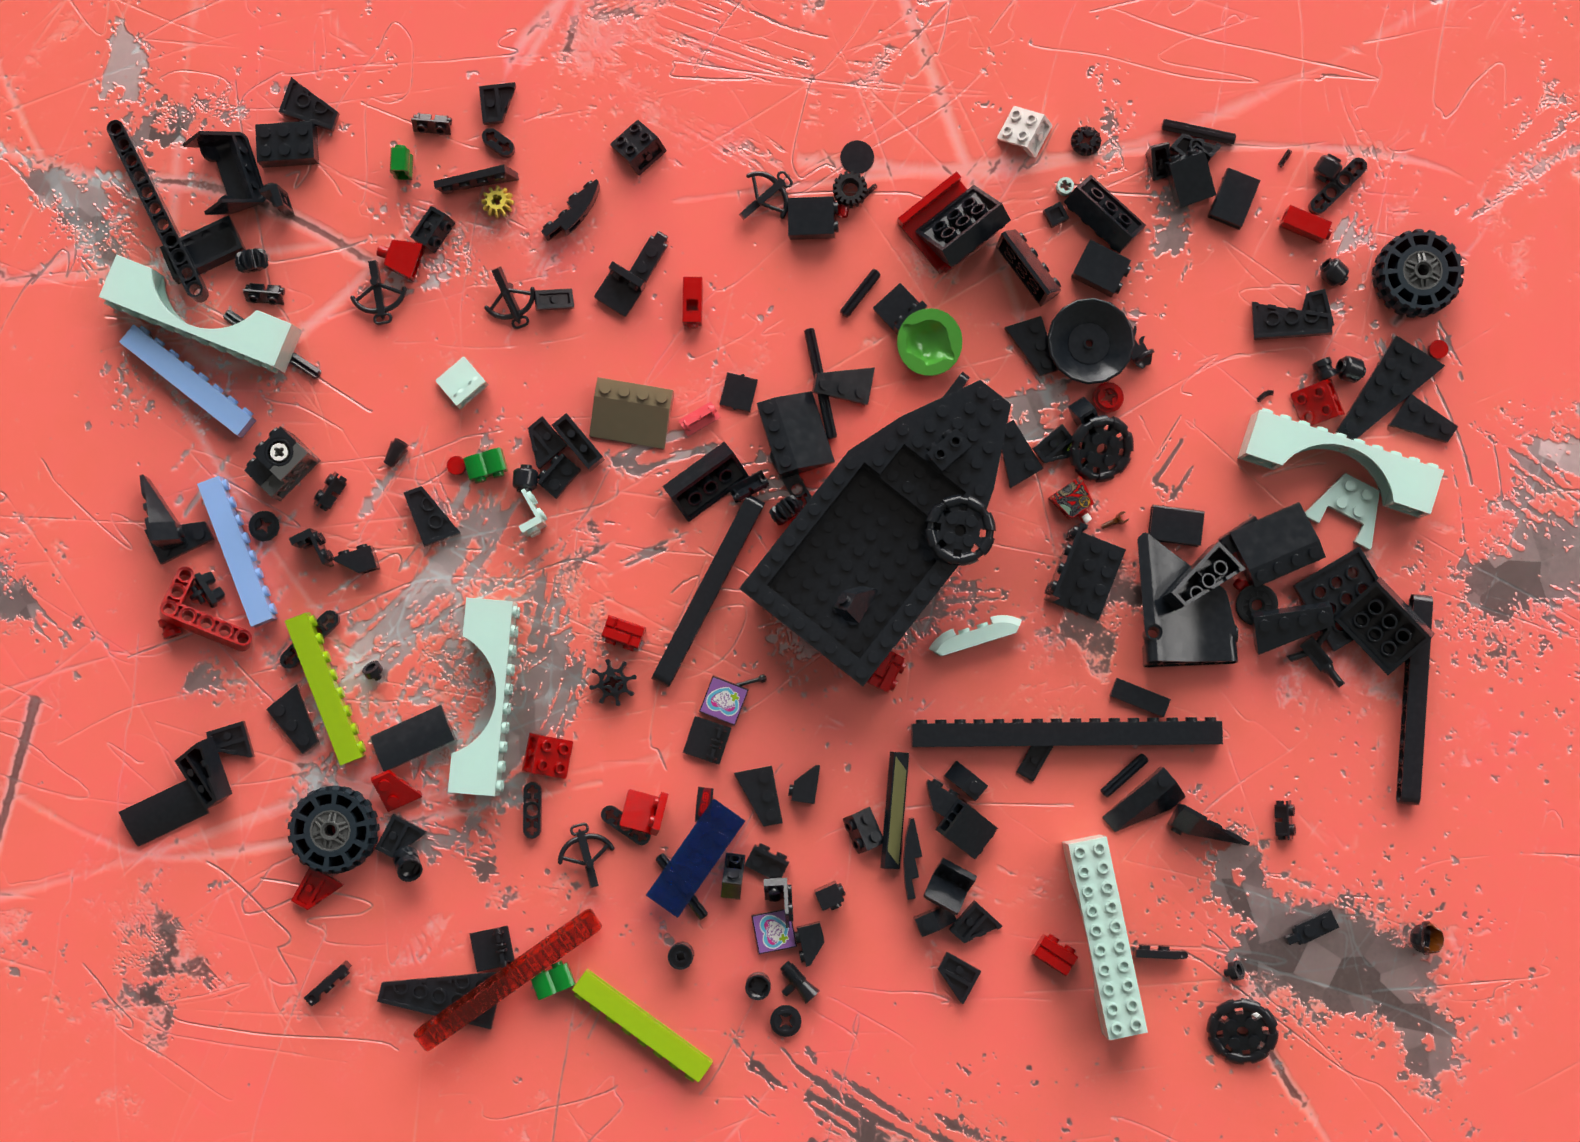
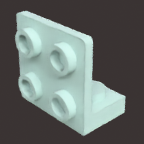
(461, 382)

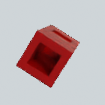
(1306, 224)
(692, 302)

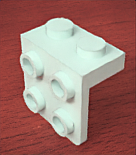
(534, 525)

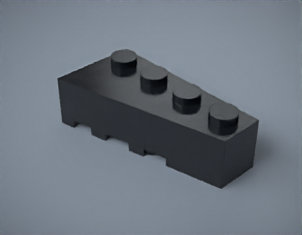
(1205, 574)
(1289, 624)

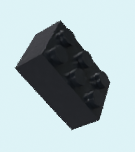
(287, 144)

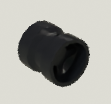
(1324, 369)

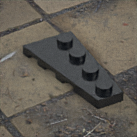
(1281, 322)

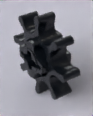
(610, 672)

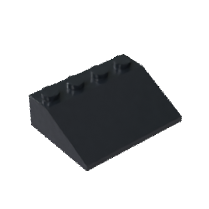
(963, 225)
(1027, 266)
(795, 433)
(1276, 545)
(1384, 626)

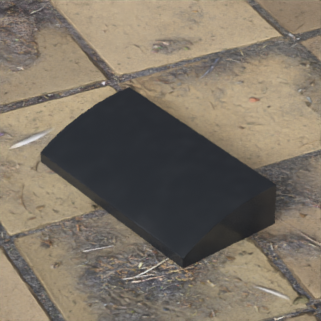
(209, 246)
(413, 738)
(162, 813)

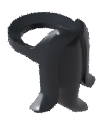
(1141, 355)

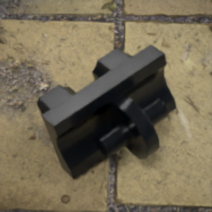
(203, 582)

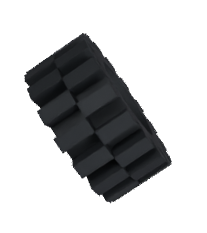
(850, 200)

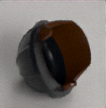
(1427, 938)

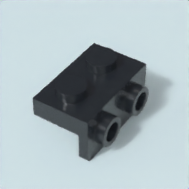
(863, 830)

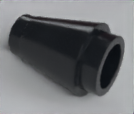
(395, 452)

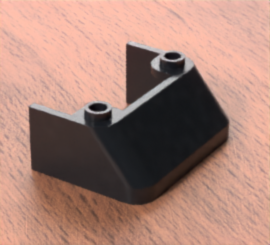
(235, 166)

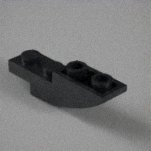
(579, 205)

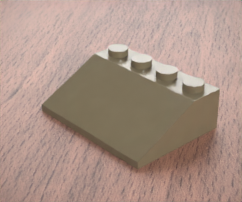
(631, 413)

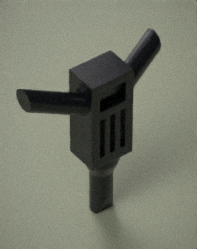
(1313, 650)

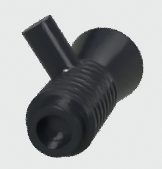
(797, 981)

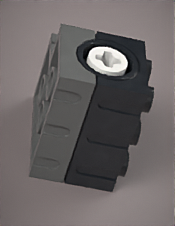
(280, 463)

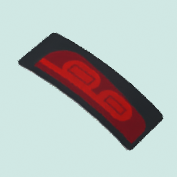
(704, 798)

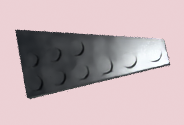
(1393, 379)
(435, 994)

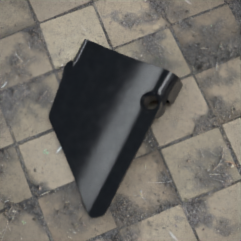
(1186, 637)

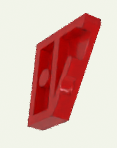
(393, 790)
(314, 889)

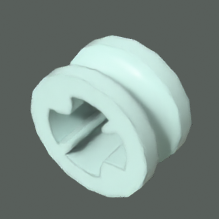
(1068, 181)

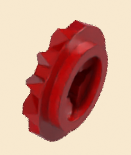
(1111, 389)

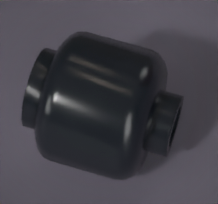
(1328, 168)
(1334, 272)
(1350, 369)
(525, 478)

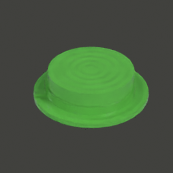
(929, 341)

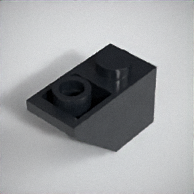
(360, 560)
(940, 799)
(733, 876)
(811, 940)

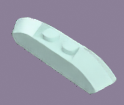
(950, 642)

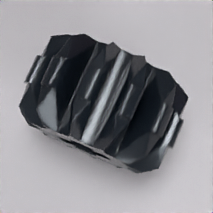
(251, 260)
(785, 510)

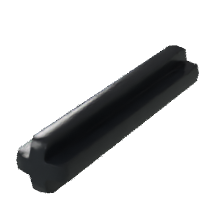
(860, 293)
(1124, 775)

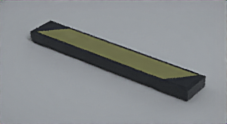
(894, 810)

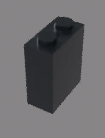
(1189, 178)
(812, 218)
(1101, 268)
(966, 828)

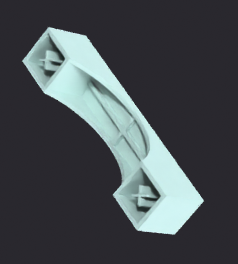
(143, 295)
(1402, 481)
(480, 765)
(1109, 948)

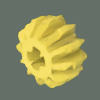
(490, 204)

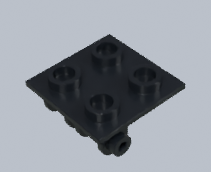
(707, 740)
(492, 948)

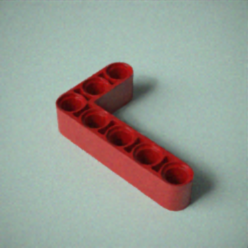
(199, 617)

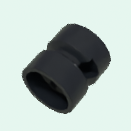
(407, 863)
(681, 955)
(758, 986)

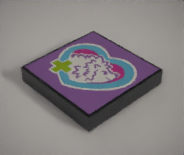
(724, 700)
(772, 932)

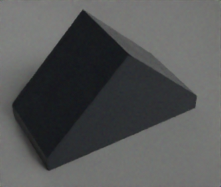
(1156, 156)

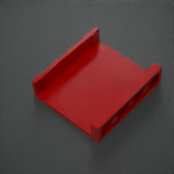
(925, 210)

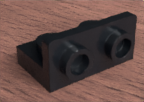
(278, 198)
(433, 229)
(558, 475)
(766, 862)

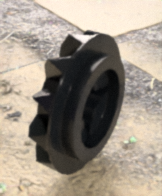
(1083, 148)
(256, 522)
(776, 1020)

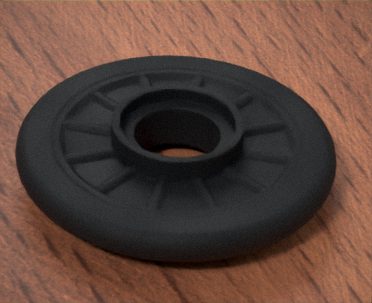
(1248, 595)

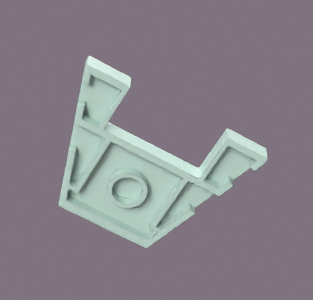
(1352, 500)

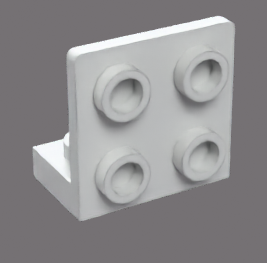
(1025, 130)

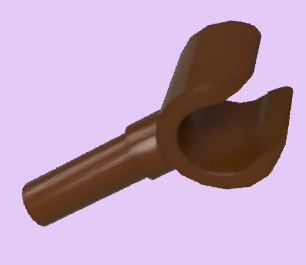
(1117, 519)

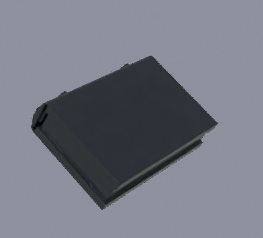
(1233, 198)
(1176, 525)

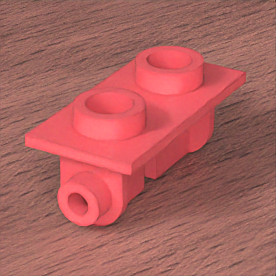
(699, 419)

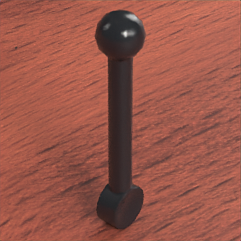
(762, 678)

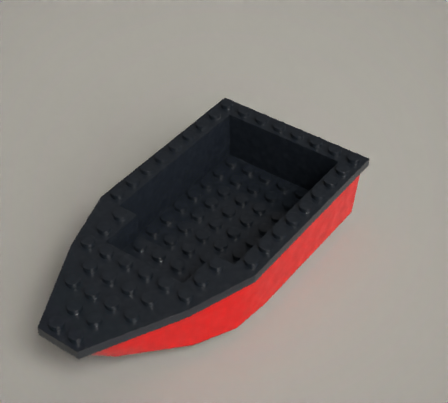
(870, 531)

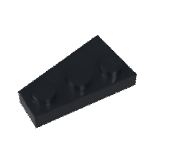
(305, 106)
(1032, 340)
(845, 385)
(1422, 419)
(762, 793)

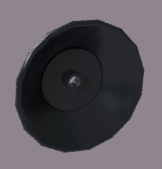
(1094, 322)

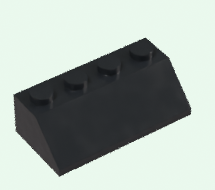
(1104, 213)
(705, 481)

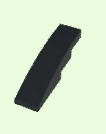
(911, 851)

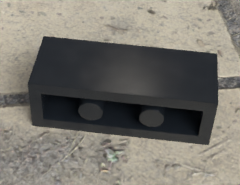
(578, 442)

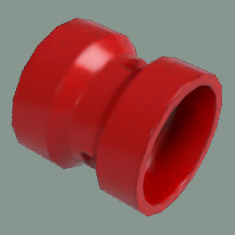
(169, 630)

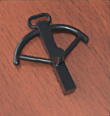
(777, 185)
(377, 287)
(507, 292)
(582, 838)

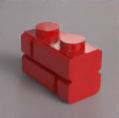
(623, 632)
(886, 673)
(1054, 954)

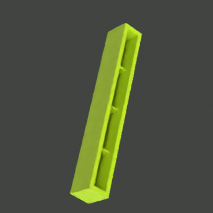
(325, 688)
(642, 1025)

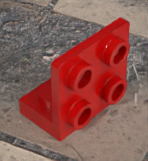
(1317, 402)
(547, 756)
(643, 812)

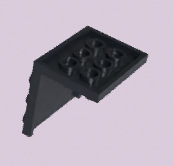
(1084, 573)

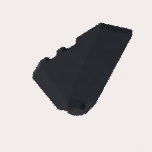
(161, 523)
(1148, 799)
(1191, 822)

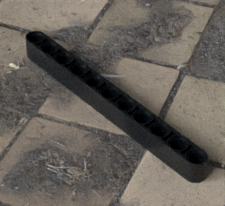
(163, 217)
(708, 591)
(1414, 711)

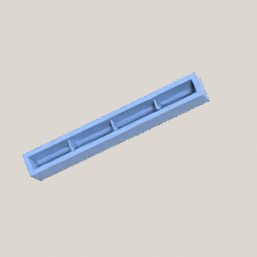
(187, 380)
(237, 551)

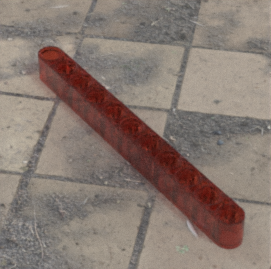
(507, 980)

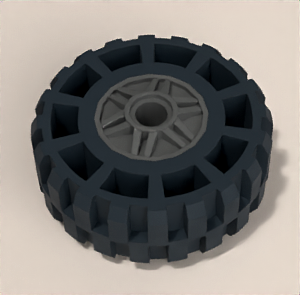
(1418, 273)
(313, 834)

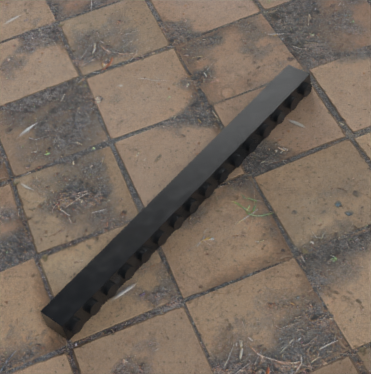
(1066, 733)

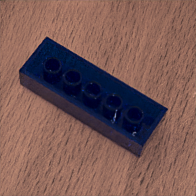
(695, 858)

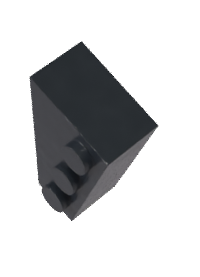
(205, 773)

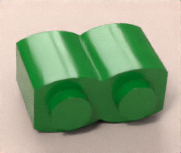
(401, 163)
(486, 464)
(553, 980)

